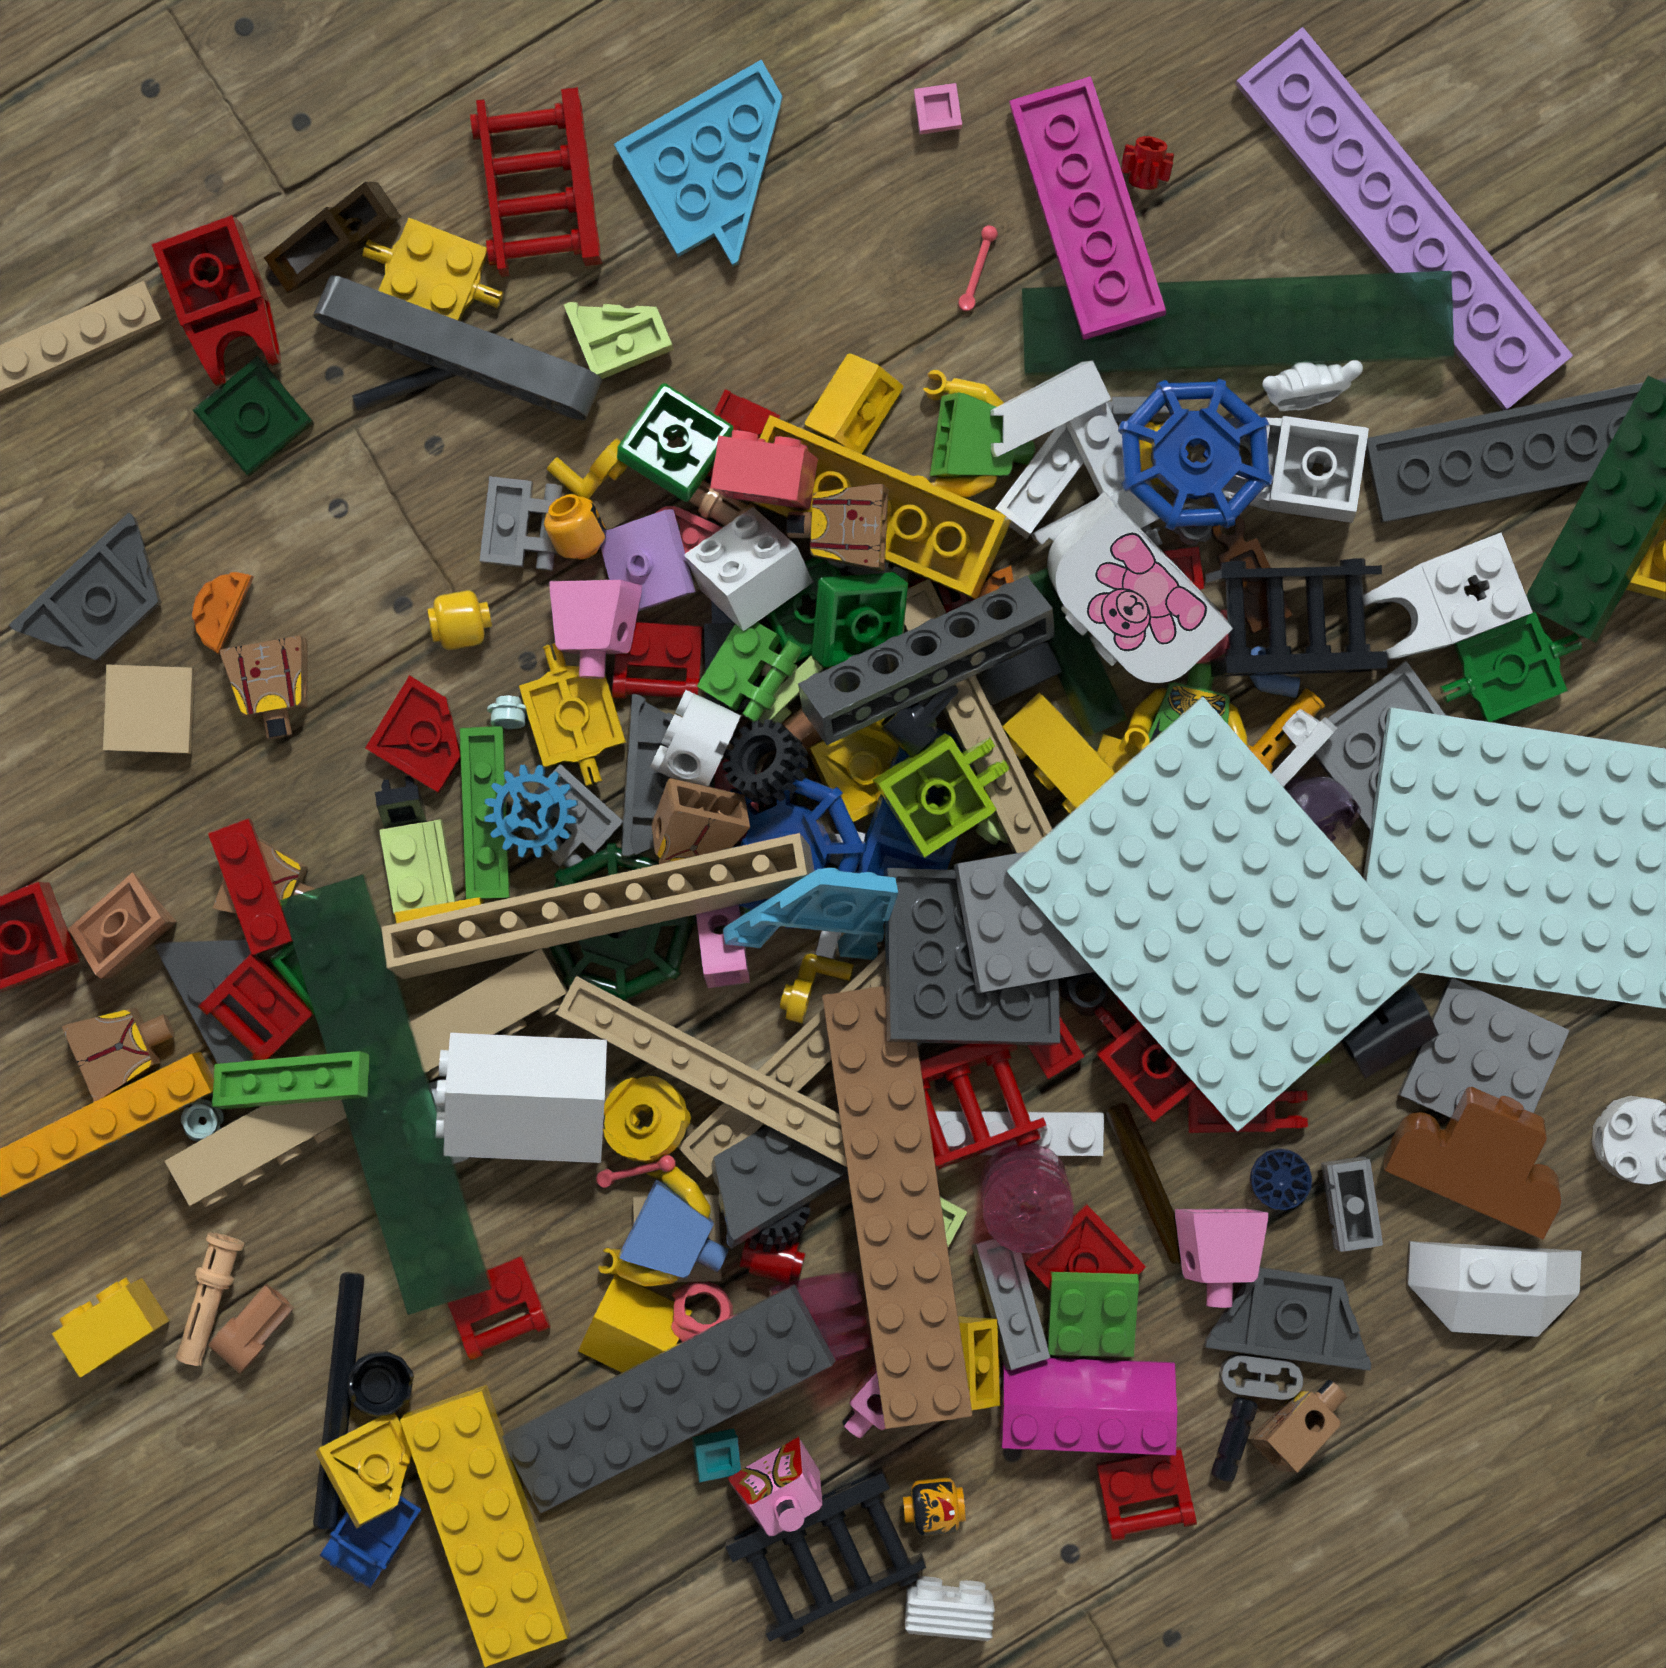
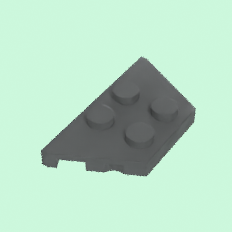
(97, 596)
(642, 784)
(197, 971)
(768, 1180)
(1292, 1319)

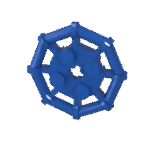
(1196, 478)
(792, 819)

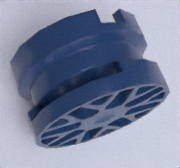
(1281, 1179)

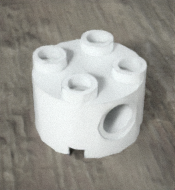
(695, 740)
(1632, 1139)

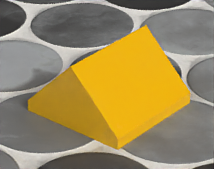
(630, 1326)

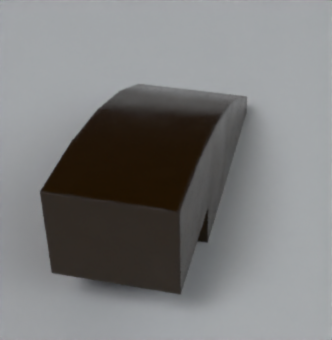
(332, 236)

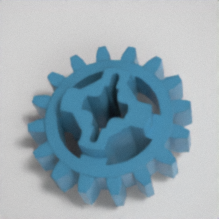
(515, 822)

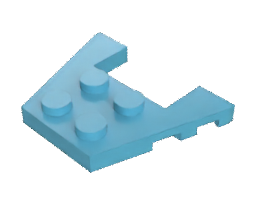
(824, 902)

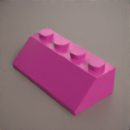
(1090, 1406)

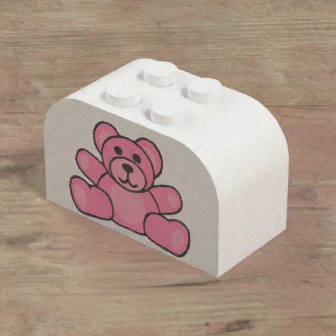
(1131, 596)

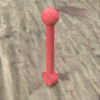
(967, 301)
(607, 1177)

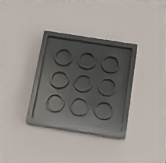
(932, 978)

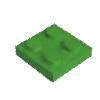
(1092, 1314)

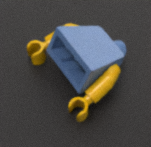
(668, 1234)

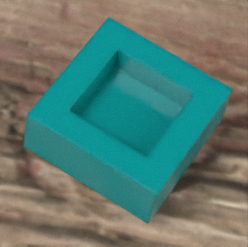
(716, 1455)

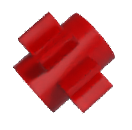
(1147, 162)

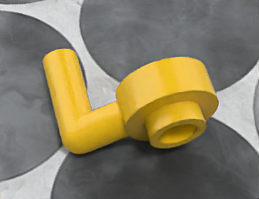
(604, 466)
(797, 996)

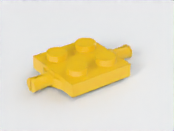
(434, 270)
(571, 716)

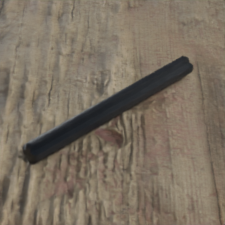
(338, 1400)

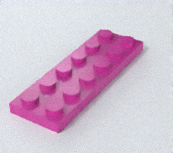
(1087, 208)

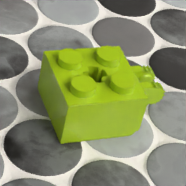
(963, 799)

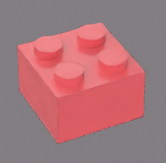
(764, 471)

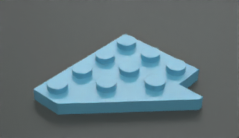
(707, 161)

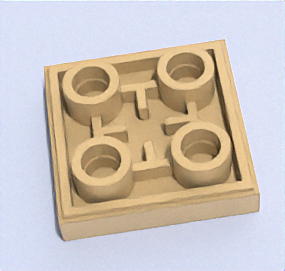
(148, 709)

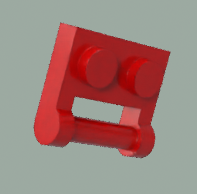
(660, 648)
(265, 999)
(510, 1287)
(1140, 1480)

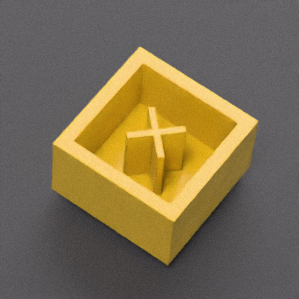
(103, 1331)

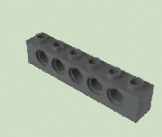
(926, 659)

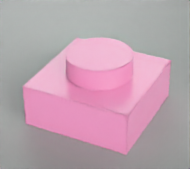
(937, 108)

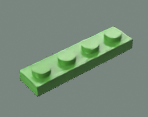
(481, 766)
(291, 1080)

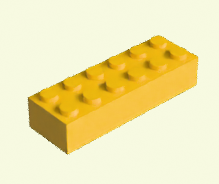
(926, 525)
(485, 1526)

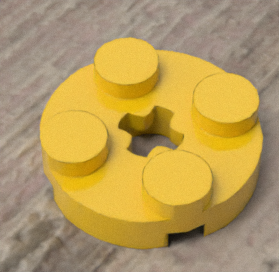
(668, 1123)

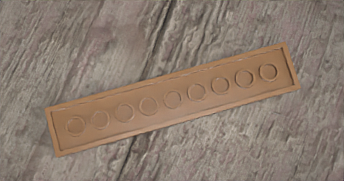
(897, 1214)

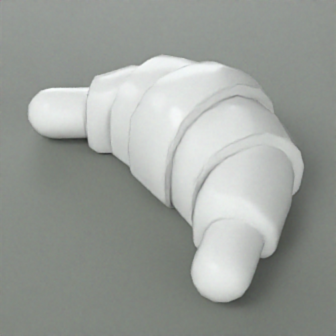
(1310, 384)

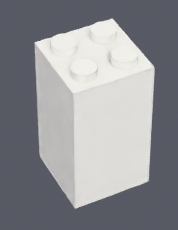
(522, 1097)

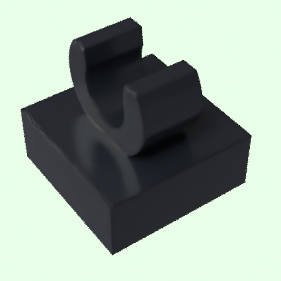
(400, 805)

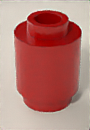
(773, 1265)

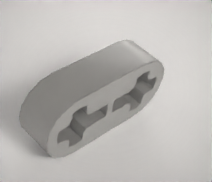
(1260, 1386)

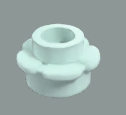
(508, 712)
(191, 1116)

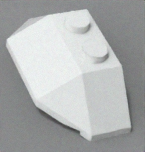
(1494, 1286)

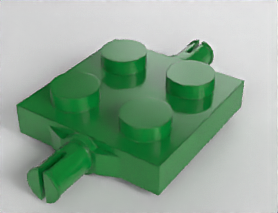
(1510, 667)

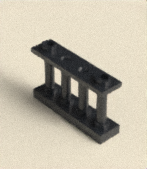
(1278, 655)
(869, 1493)

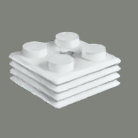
(949, 1610)

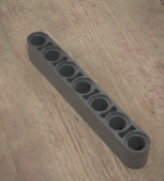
(457, 348)

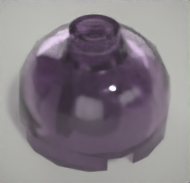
(1325, 802)

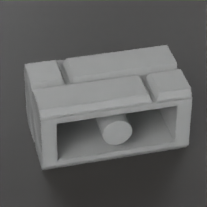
(1352, 1204)

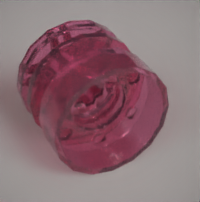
(1030, 1176)
(826, 1300)

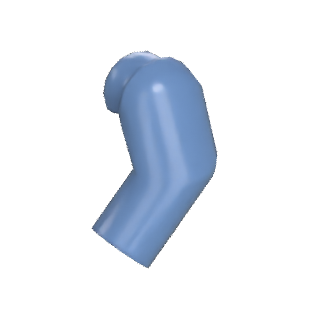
(1275, 684)

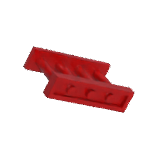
(570, 157)
(956, 1067)

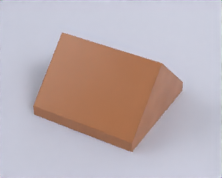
(120, 927)

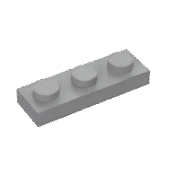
(1011, 1303)

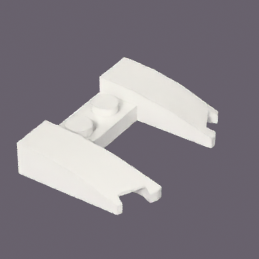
(1081, 403)

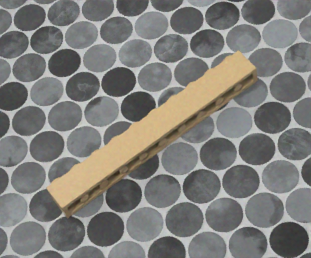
(596, 907)
(278, 1130)

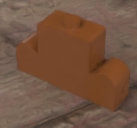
(1481, 1160)

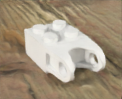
(1292, 451)
(1438, 602)

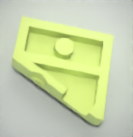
(618, 336)

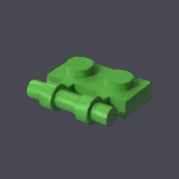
(739, 664)

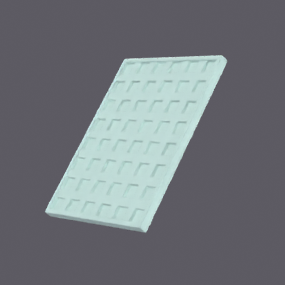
(1524, 855)
(1219, 914)

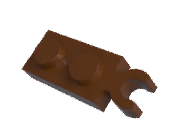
(1254, 592)

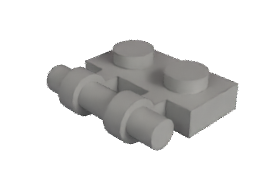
(507, 523)
(594, 824)

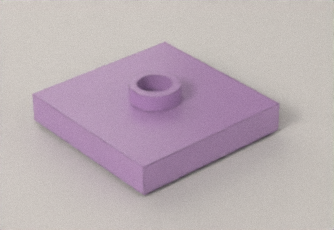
(651, 556)

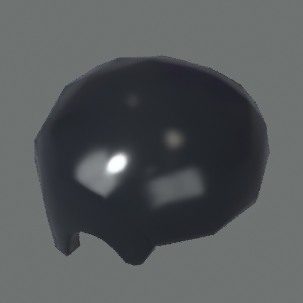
(380, 1383)

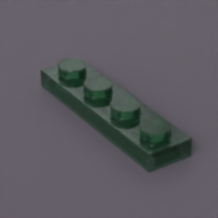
(1081, 668)

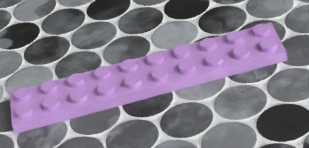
(1401, 213)

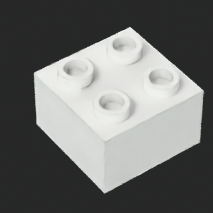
(748, 568)

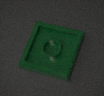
(253, 416)

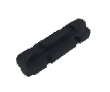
(1234, 1439)

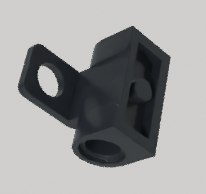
(1390, 1032)

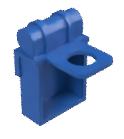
(372, 1546)

